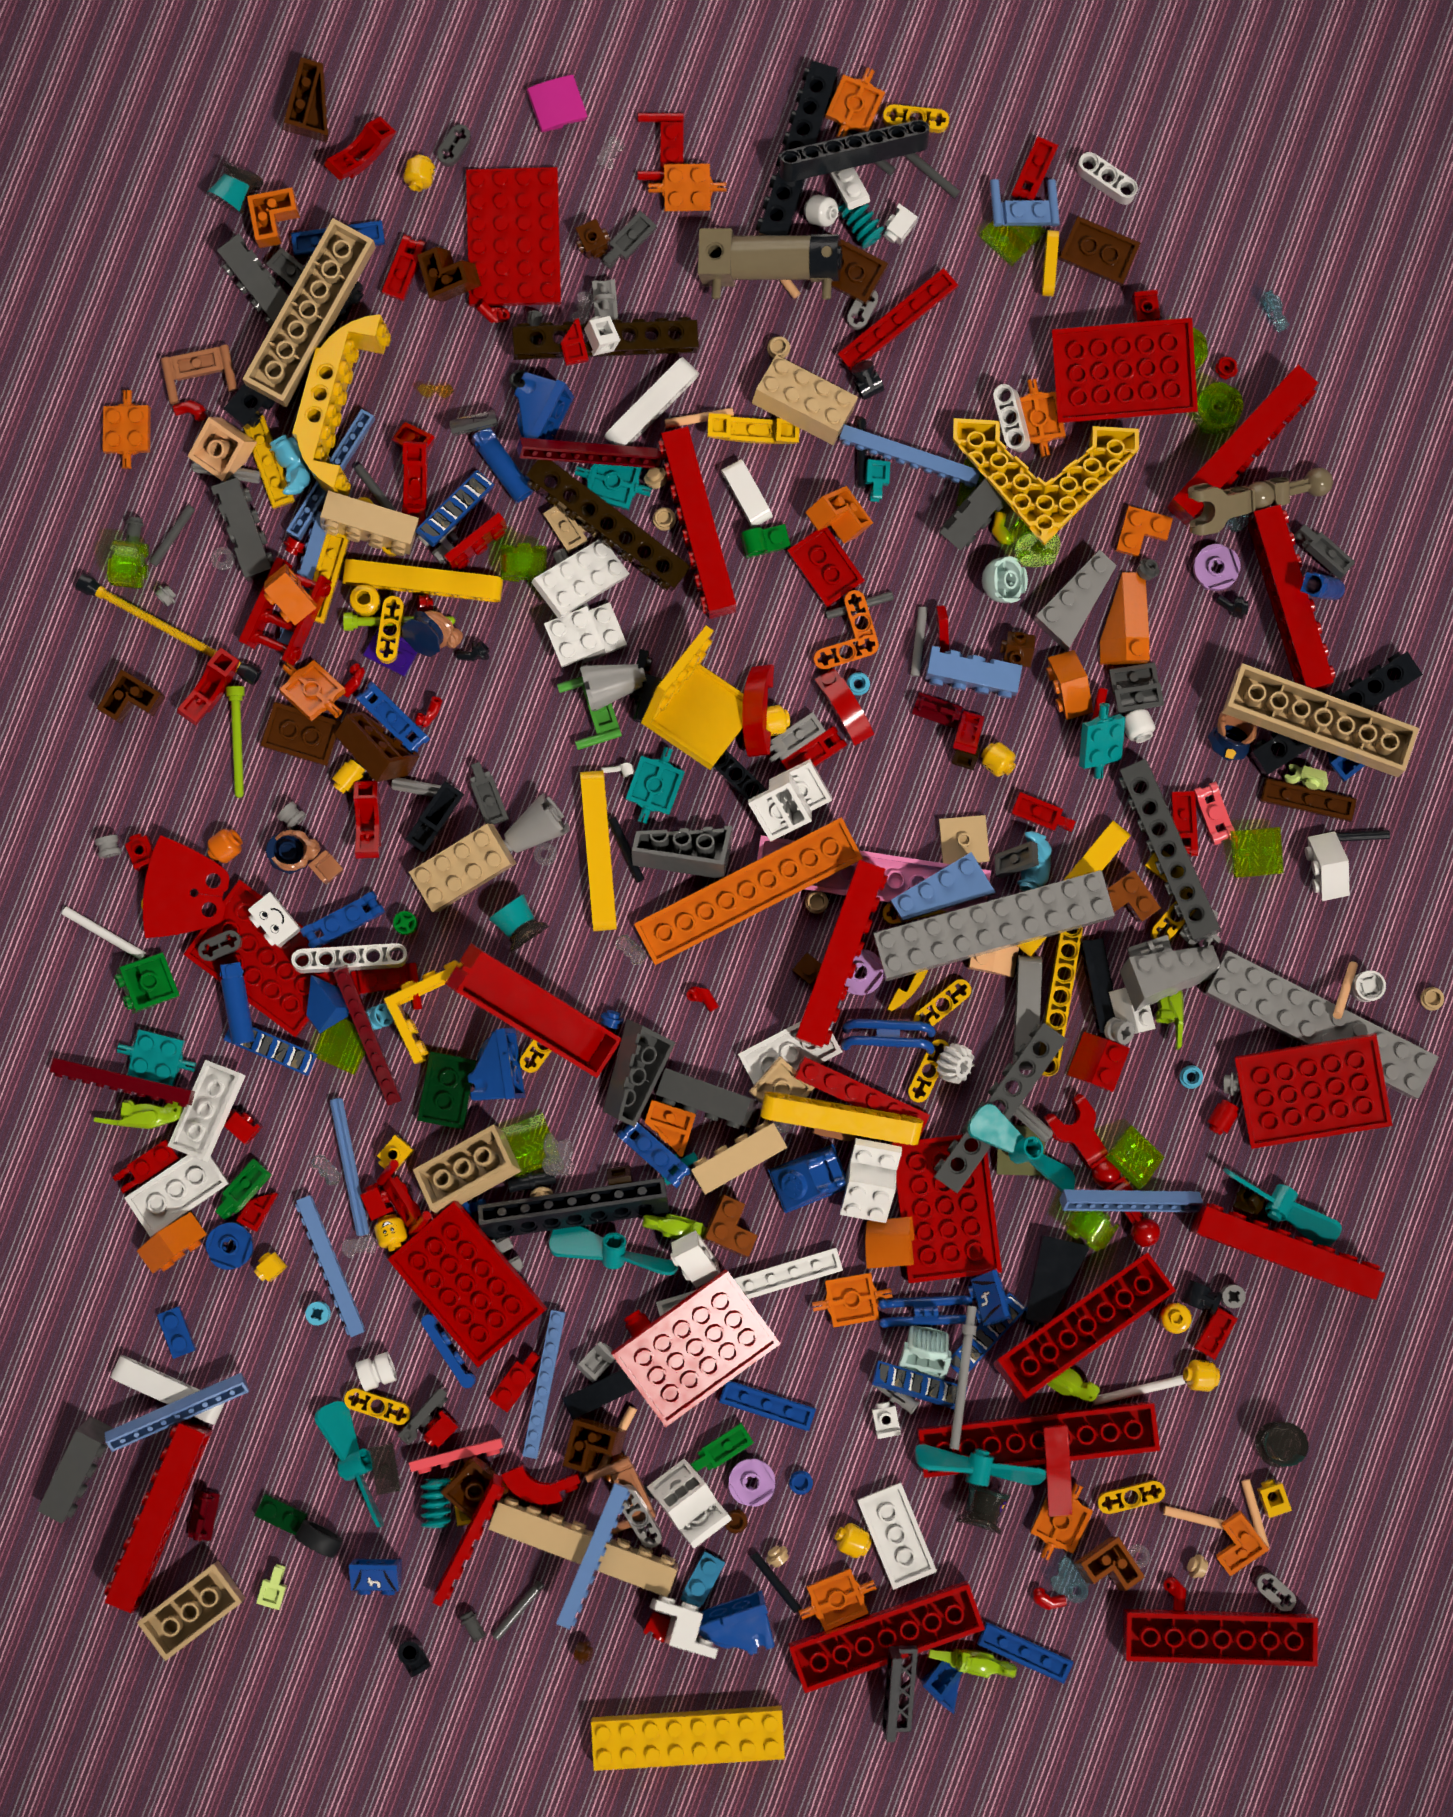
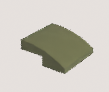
(1006, 1166)

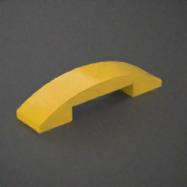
(751, 430)
(901, 996)

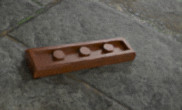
(1308, 800)

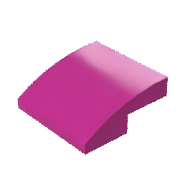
(557, 103)

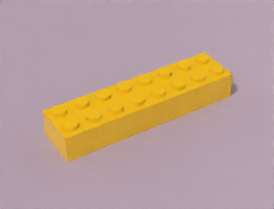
(687, 1738)

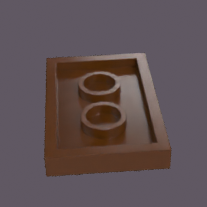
(1099, 251)
(859, 273)
(297, 736)

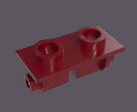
(937, 710)
(203, 1515)

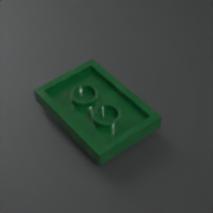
(446, 1090)

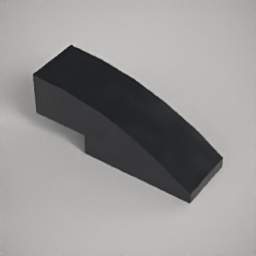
(434, 817)
(598, 1394)

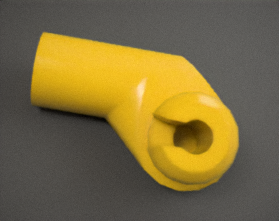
(999, 530)

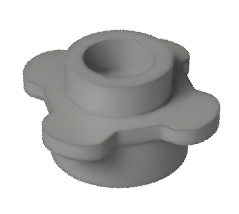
(1231, 1084)

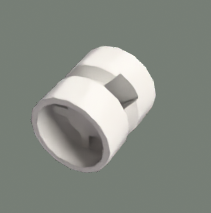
(1368, 986)
(376, 1371)

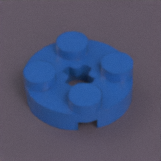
(217, 1251)

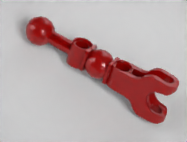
(1093, 1153)

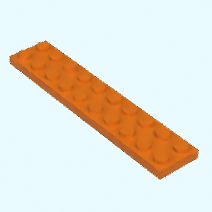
(748, 891)

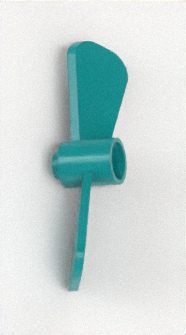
(995, 1129)
(1282, 1207)
(611, 1250)
(338, 1428)
(977, 1466)

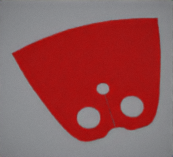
(167, 888)

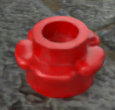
(1226, 361)
(294, 545)
(424, 603)

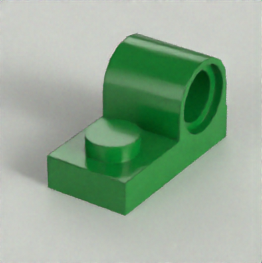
(764, 541)

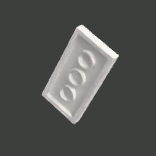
(580, 578)
(762, 1055)
(204, 1120)
(175, 1192)
(896, 1535)

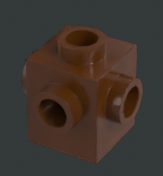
(592, 239)
(1018, 648)

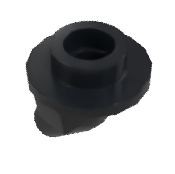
(1238, 608)
(479, 651)

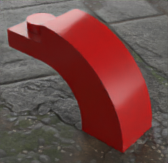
(362, 151)
(210, 688)
(845, 706)
(368, 819)
(535, 1491)

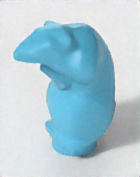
(290, 457)
(1037, 875)

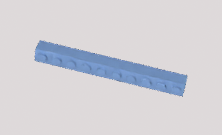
(909, 455)
(340, 457)
(309, 563)
(1130, 1201)
(330, 1264)
(544, 1384)
(176, 1412)
(591, 1558)

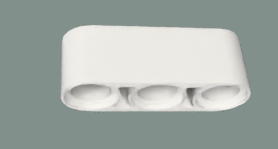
(1102, 168)
(1006, 408)
(746, 493)

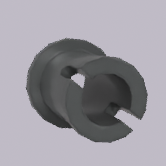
(134, 529)
(472, 1626)

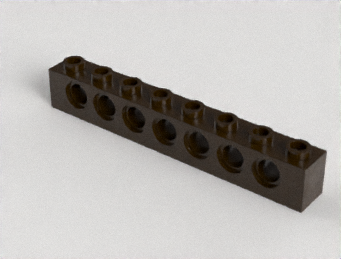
(640, 345)
(620, 524)

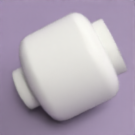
(821, 210)
(1139, 725)

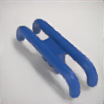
(888, 1034)
(924, 1311)

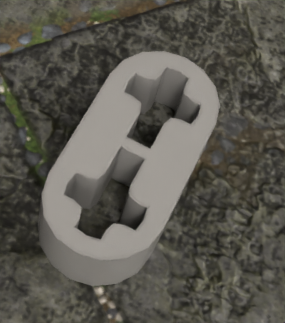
(866, 315)
(1279, 1587)

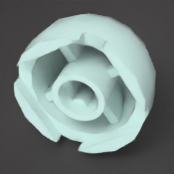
(1004, 580)

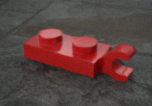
(1041, 813)
(514, 1383)

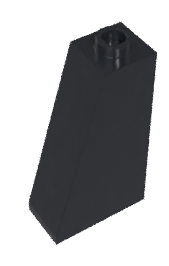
(1052, 1275)

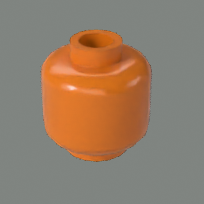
(224, 845)

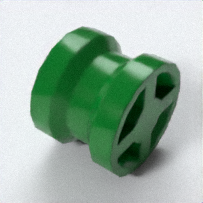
(400, 922)

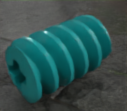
(862, 224)
(435, 1504)

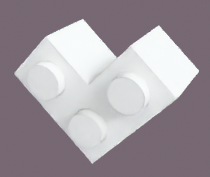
(1328, 865)

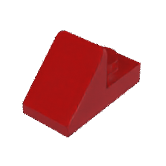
(411, 433)

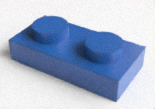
(176, 1332)

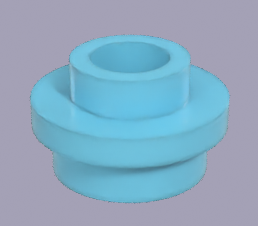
(861, 677)
(1198, 1077)

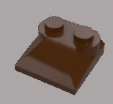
(470, 1485)

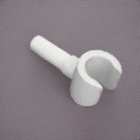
(626, 768)

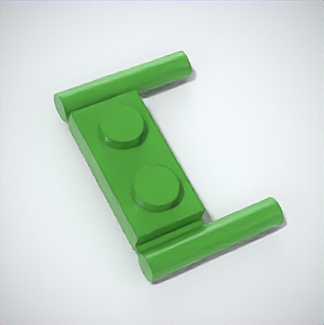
(603, 719)

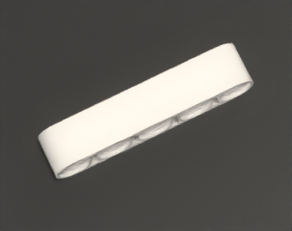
(652, 403)
(338, 954)
(158, 1385)

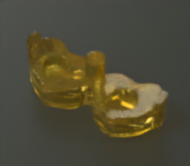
(430, 390)

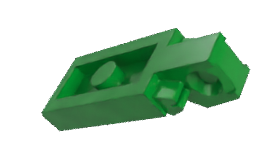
(243, 1189)
(723, 1448)

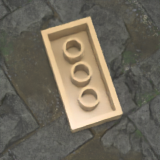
(804, 400)
(368, 523)
(462, 867)
(738, 1158)
(467, 1169)
(191, 1610)

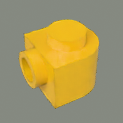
(270, 1267)

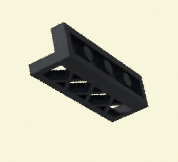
(1098, 981)
(894, 1689)

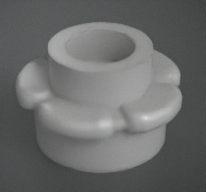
(166, 595)

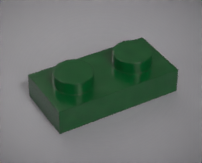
(280, 1514)

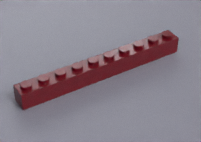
(588, 453)
(367, 1035)
(127, 1083)

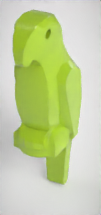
(1172, 1010)
(145, 1115)
(673, 1225)
(1072, 1384)
(974, 1662)

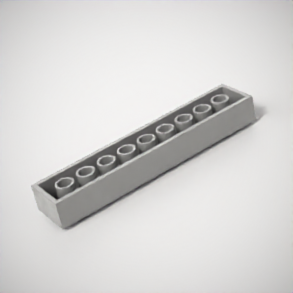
(993, 925)
(1311, 1019)

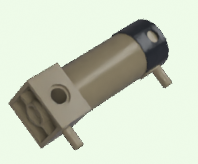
(767, 258)

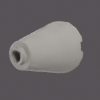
(610, 682)
(536, 825)

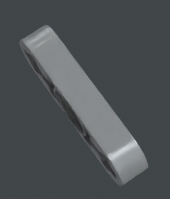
(636, 1525)

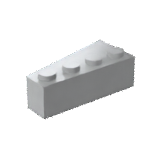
(1072, 604)
(1166, 973)

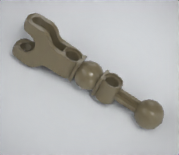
(1237, 501)

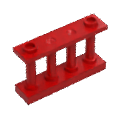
(262, 614)

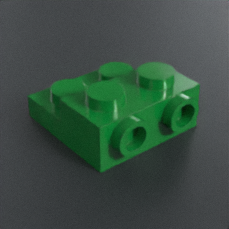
(146, 983)

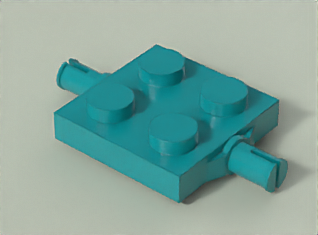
(614, 483)
(1101, 741)
(655, 785)
(156, 1057)

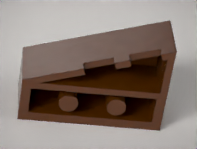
(307, 103)
(373, 749)

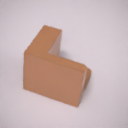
(326, 867)

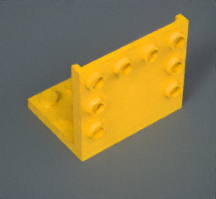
(696, 707)
(407, 1026)

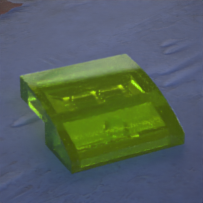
(1011, 241)
(1257, 852)
(527, 1142)

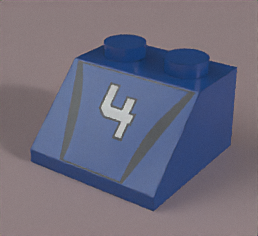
(990, 1298)
(375, 1575)

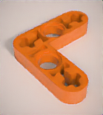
(859, 635)

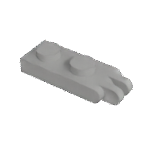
(796, 737)

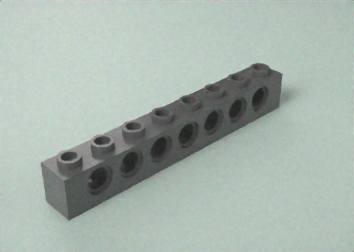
(1142, 773)
(1053, 1043)

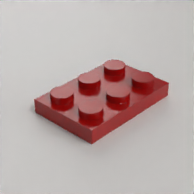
(476, 542)
(825, 566)

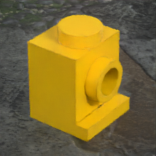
(400, 1146)
(1279, 1504)

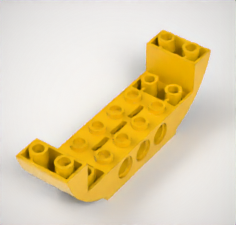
(326, 394)

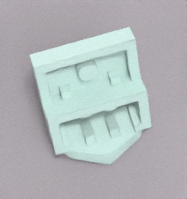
(926, 1352)

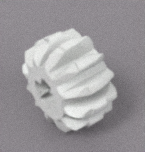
(955, 1063)

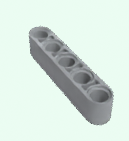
(1027, 1003)

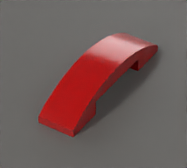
(415, 479)
(754, 710)

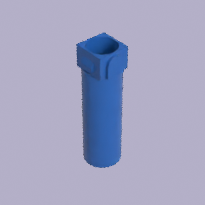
(501, 464)
(1323, 586)
(236, 1004)

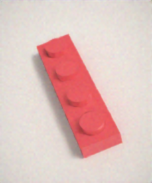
(447, 1458)

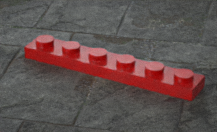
(898, 319)
(852, 1090)
(464, 1549)

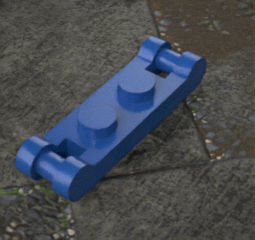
(392, 717)
(342, 921)
(655, 1153)
(443, 1343)

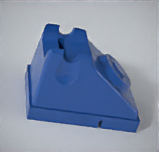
(541, 406)
(498, 1068)
(808, 1178)
(738, 1624)

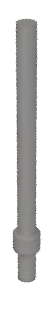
(969, 1331)

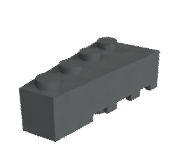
(253, 278)
(684, 851)
(636, 1071)
(708, 1098)
(75, 1470)

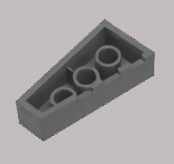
(243, 528)

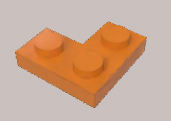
(1140, 524)
(1246, 1546)

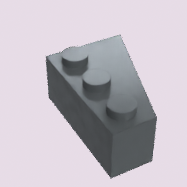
(972, 515)

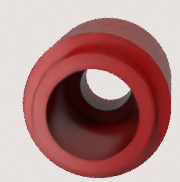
(1223, 1117)
(636, 1322)

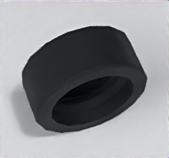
(318, 1538)

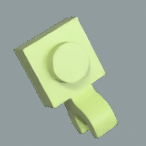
(1310, 777)
(271, 1590)

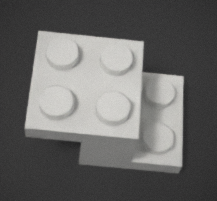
(585, 634)
(790, 800)
(870, 1180)
(689, 1503)
(684, 1626)

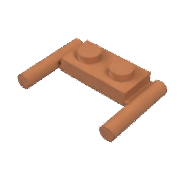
(196, 365)
(624, 1473)

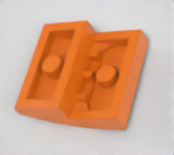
(889, 1243)

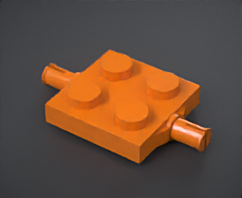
(855, 104)
(687, 187)
(1041, 418)
(126, 429)
(312, 690)
(852, 1299)
(1062, 1531)
(837, 1599)

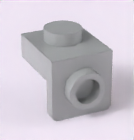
(596, 1361)

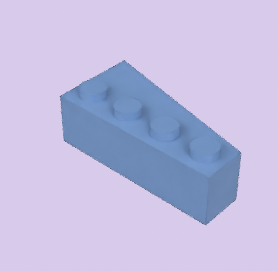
(972, 673)
(949, 887)

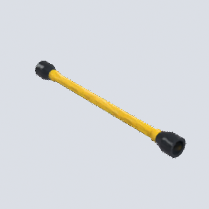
(89, 586)

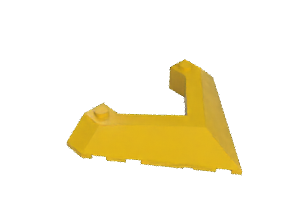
(1041, 504)

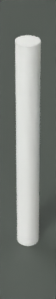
(103, 933)
(1139, 1390)

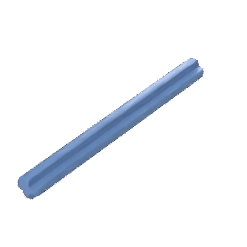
(349, 1166)

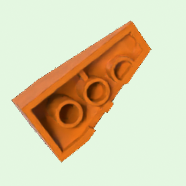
(1127, 627)

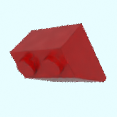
(1098, 1061)

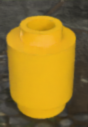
(347, 775)

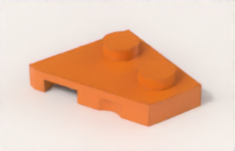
(670, 1124)

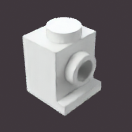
(899, 225)
(602, 335)
(885, 1430)

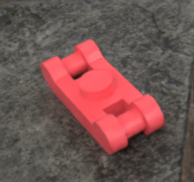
(1214, 813)

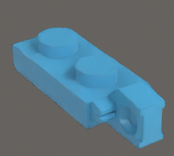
(702, 1579)

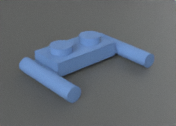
(1025, 211)

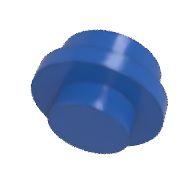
(611, 1019)
(800, 1482)

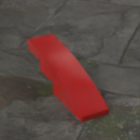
(1057, 1470)

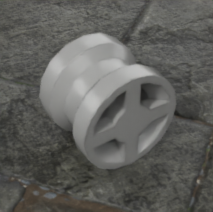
(291, 815)
(108, 846)
(1119, 1030)
(1229, 1293)

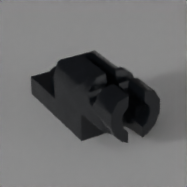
(644, 694)

